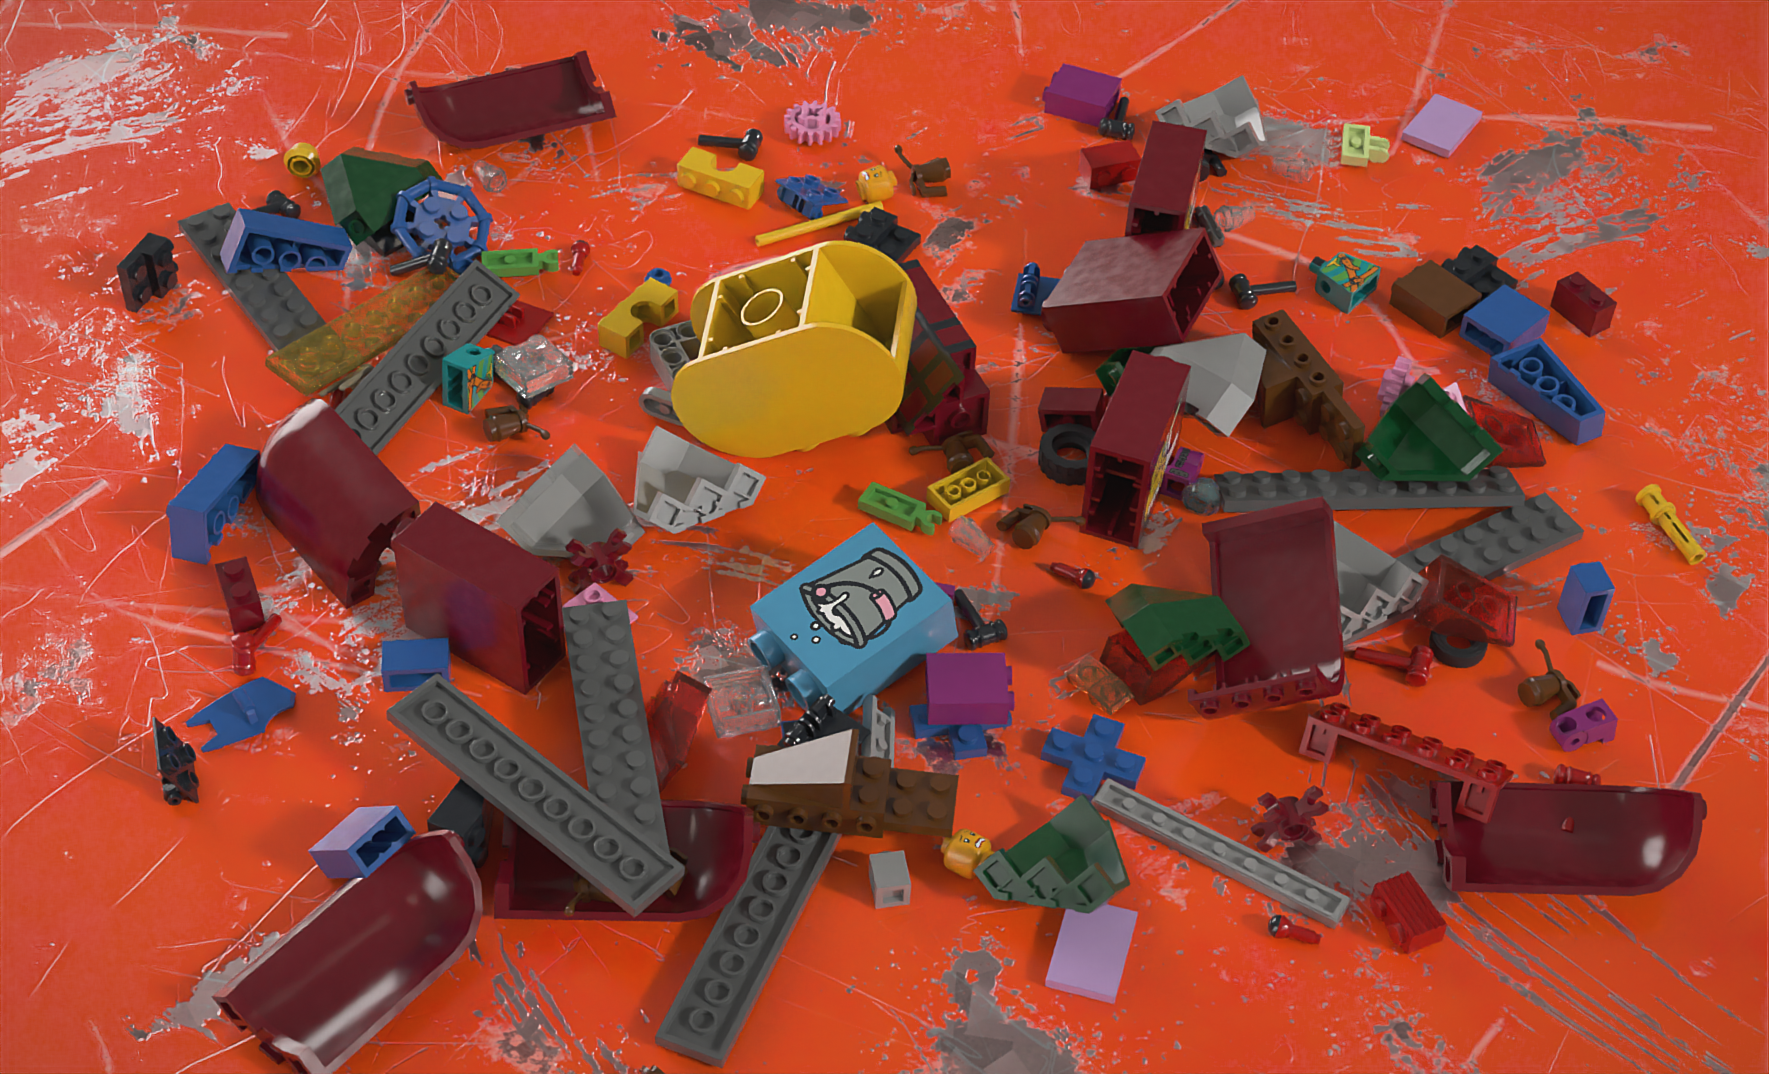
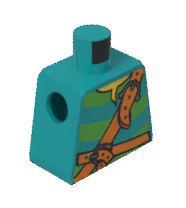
(1345, 280)
(467, 377)

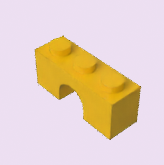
(738, 187)
(623, 327)

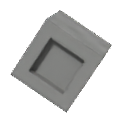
(889, 879)

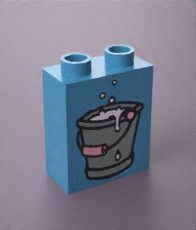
(852, 622)

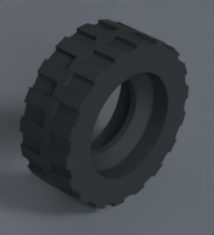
(1065, 436)

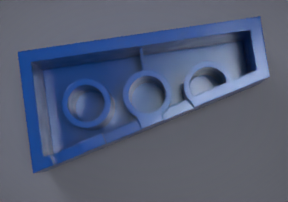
(282, 243)
(1548, 390)
(211, 502)

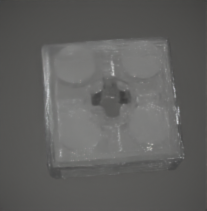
(533, 366)
(742, 702)

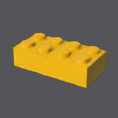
(968, 489)

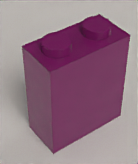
(1081, 94)
(968, 688)

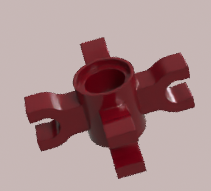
(600, 561)
(1289, 818)

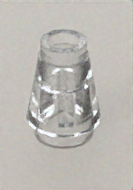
(1296, 168)
(490, 176)
(1233, 217)
(970, 536)

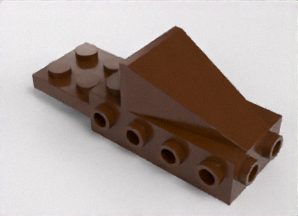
(1303, 386)
(836, 791)

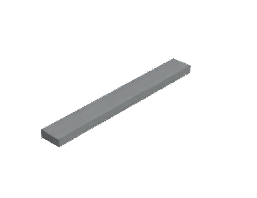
(1221, 853)

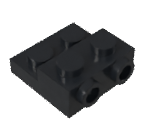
(882, 230)
(1479, 270)
(147, 271)

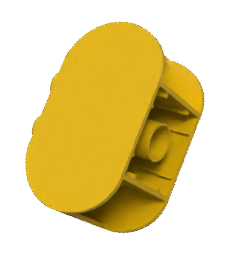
(797, 351)

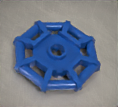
(440, 208)

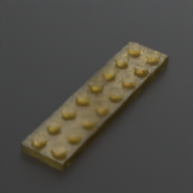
(358, 333)

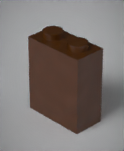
(1434, 298)

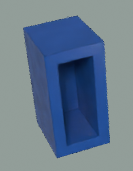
(1585, 597)
(413, 662)

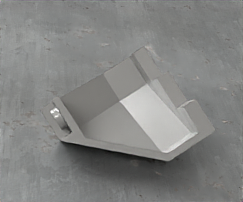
(1227, 114)
(1221, 378)
(687, 484)
(566, 504)
(1371, 582)

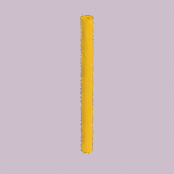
(815, 224)

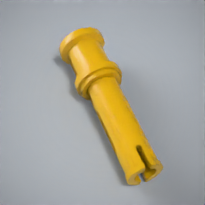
(1663, 514)

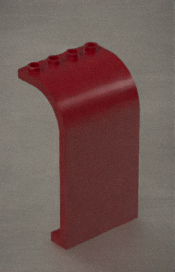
(1283, 590)

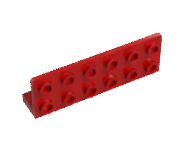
(1480, 777)

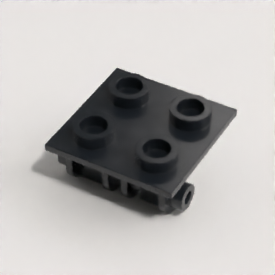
(821, 721)
(175, 764)

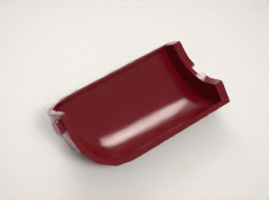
(512, 103)
(331, 498)
(710, 833)
(1620, 842)
(359, 956)

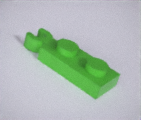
(520, 261)
(898, 508)

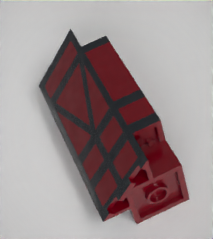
(941, 381)

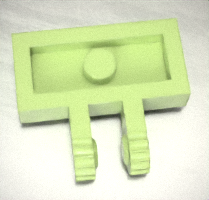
(1360, 146)

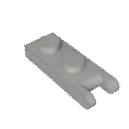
(882, 727)

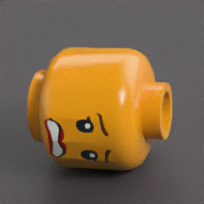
(876, 184)
(965, 852)

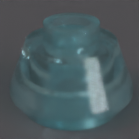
(1202, 497)

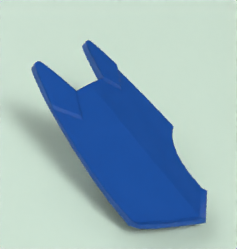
(243, 712)

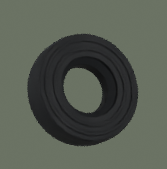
(1455, 656)

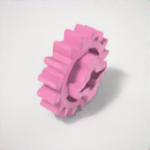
(814, 122)
(1395, 382)

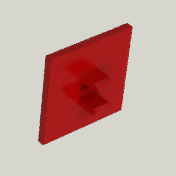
(520, 323)

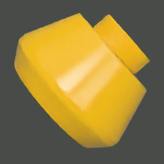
(302, 160)

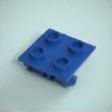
(807, 195)
(1032, 290)

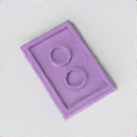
(1441, 125)
(1092, 952)

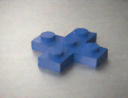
(965, 740)
(1093, 758)

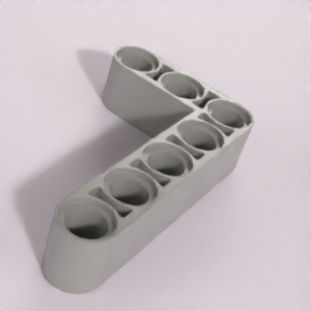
(672, 349)

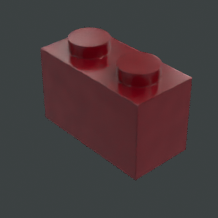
(1583, 304)
(1071, 406)
(240, 595)

